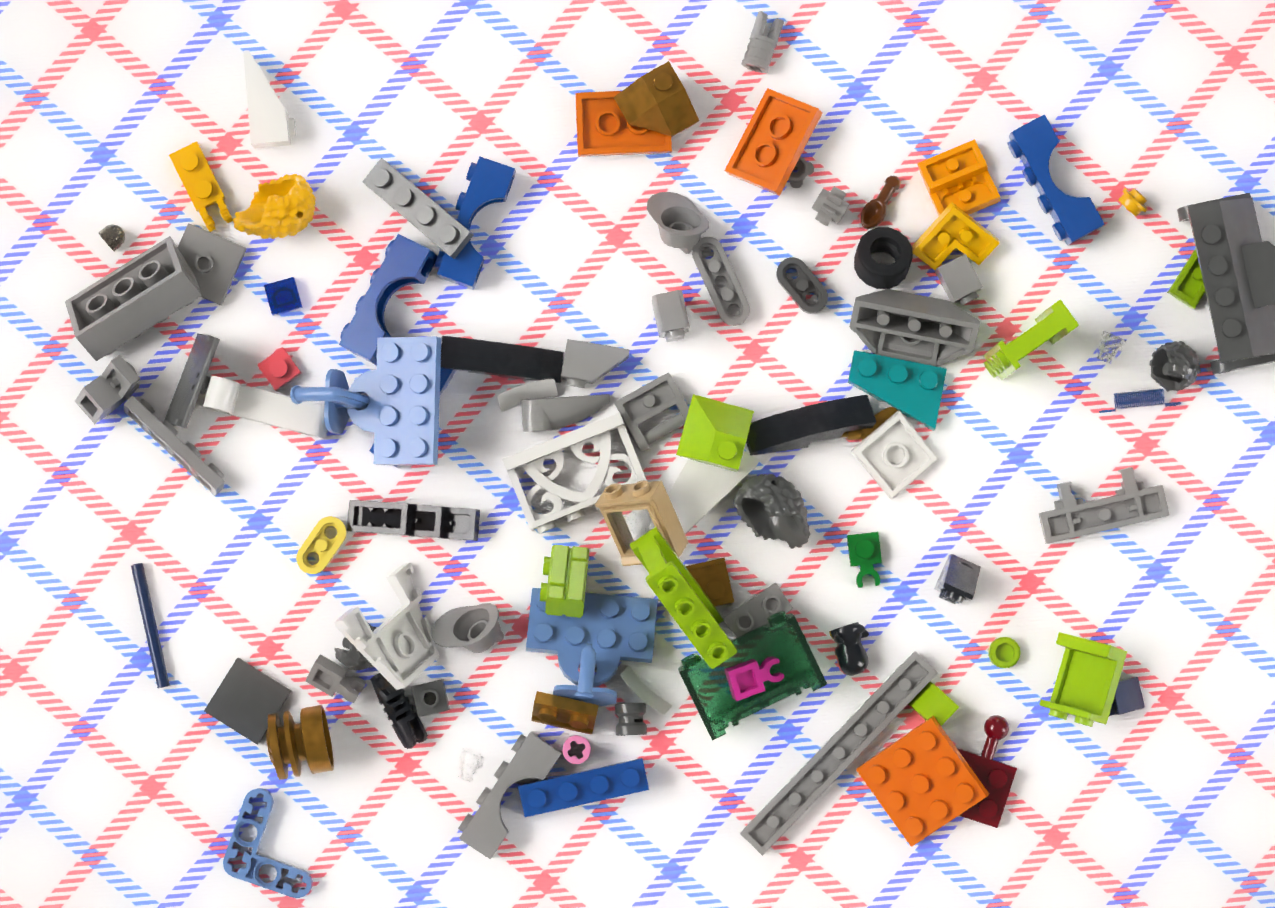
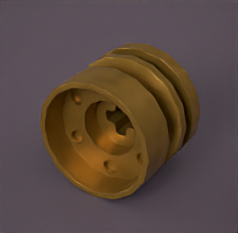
(300, 742)

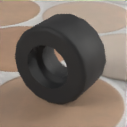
(877, 274)

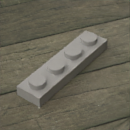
(165, 435)

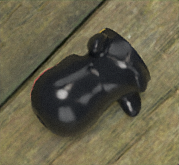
(849, 650)

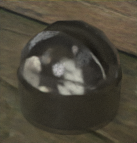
(113, 236)

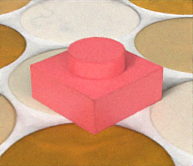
(279, 369)

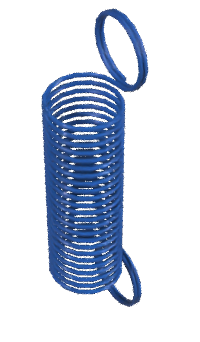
(1137, 399)

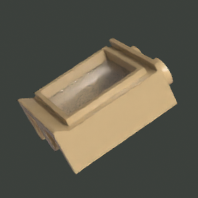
(634, 511)

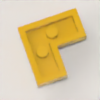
(952, 231)

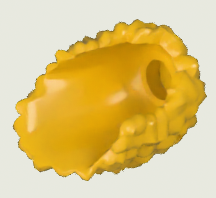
(278, 208)

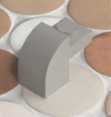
(108, 390)

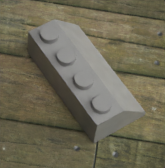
(132, 299)

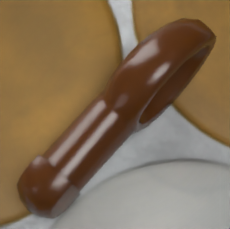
(876, 209)

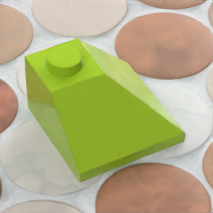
(715, 433)

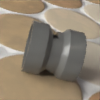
(630, 719)

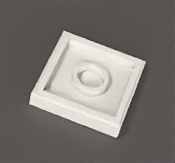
(894, 455)

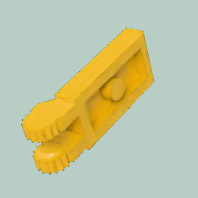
(200, 183)

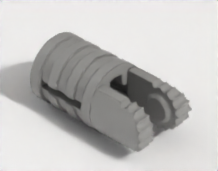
(761, 48)

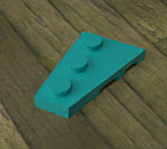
(902, 384)

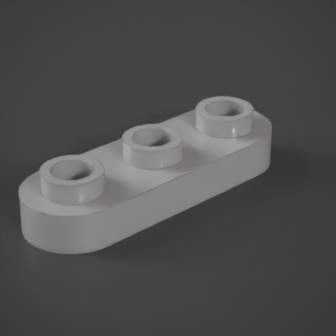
(720, 267)

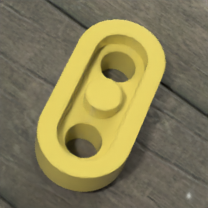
(319, 543)

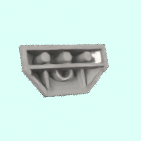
(913, 327)

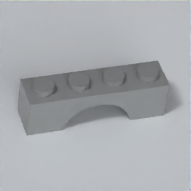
(486, 828)

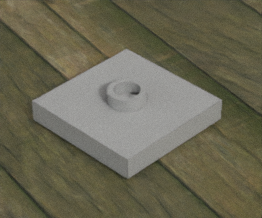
(211, 261)

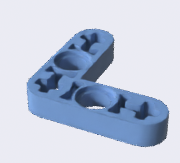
(255, 861)

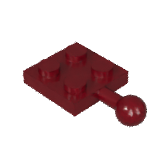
(994, 775)

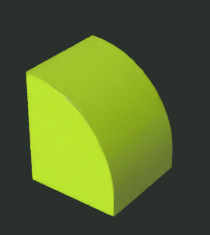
(933, 702)

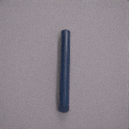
(150, 625)

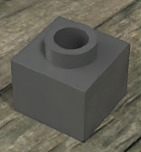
(441, 703)

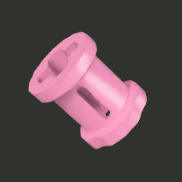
(567, 746)

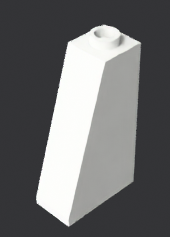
(703, 487)

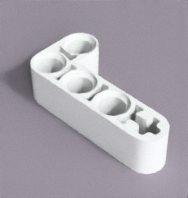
(265, 407)

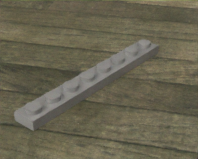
(838, 753)

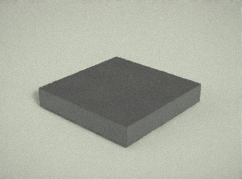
(246, 700)

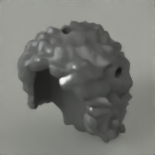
(773, 509)

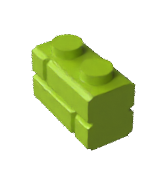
(566, 581)

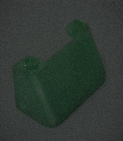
(777, 638)

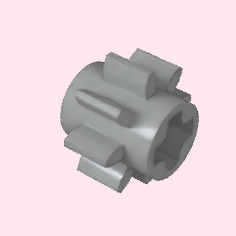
(830, 206)

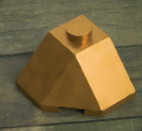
(658, 102)

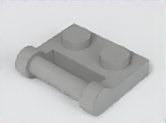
(648, 403)

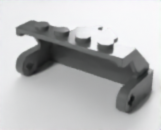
(1236, 280)

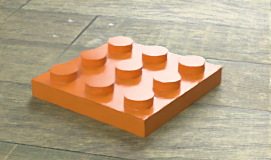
(922, 781)

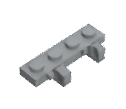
(1079, 518)

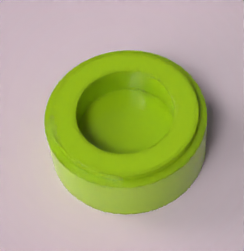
(1004, 652)

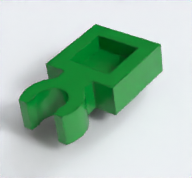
(864, 552)

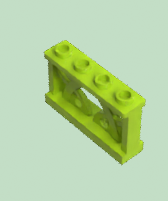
(1051, 326)
(683, 598)

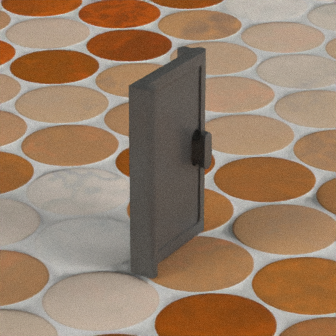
(193, 380)

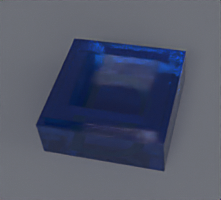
(283, 296)

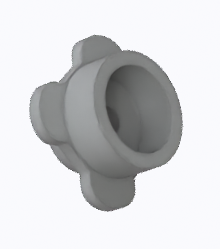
(804, 168)

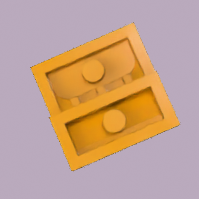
(959, 178)

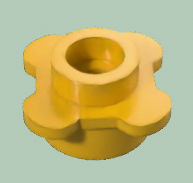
(1133, 201)

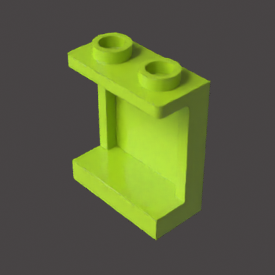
(1085, 680)

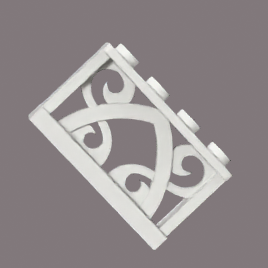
(533, 458)

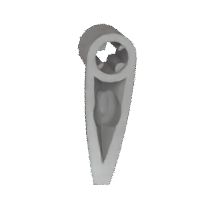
(559, 412)

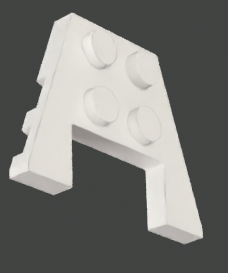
(402, 643)

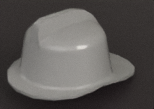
(677, 220)
(469, 627)

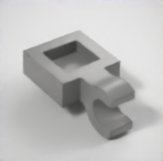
(331, 678)

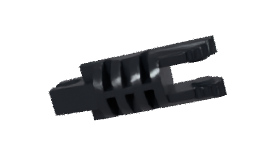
(399, 710)

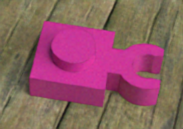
(748, 678)

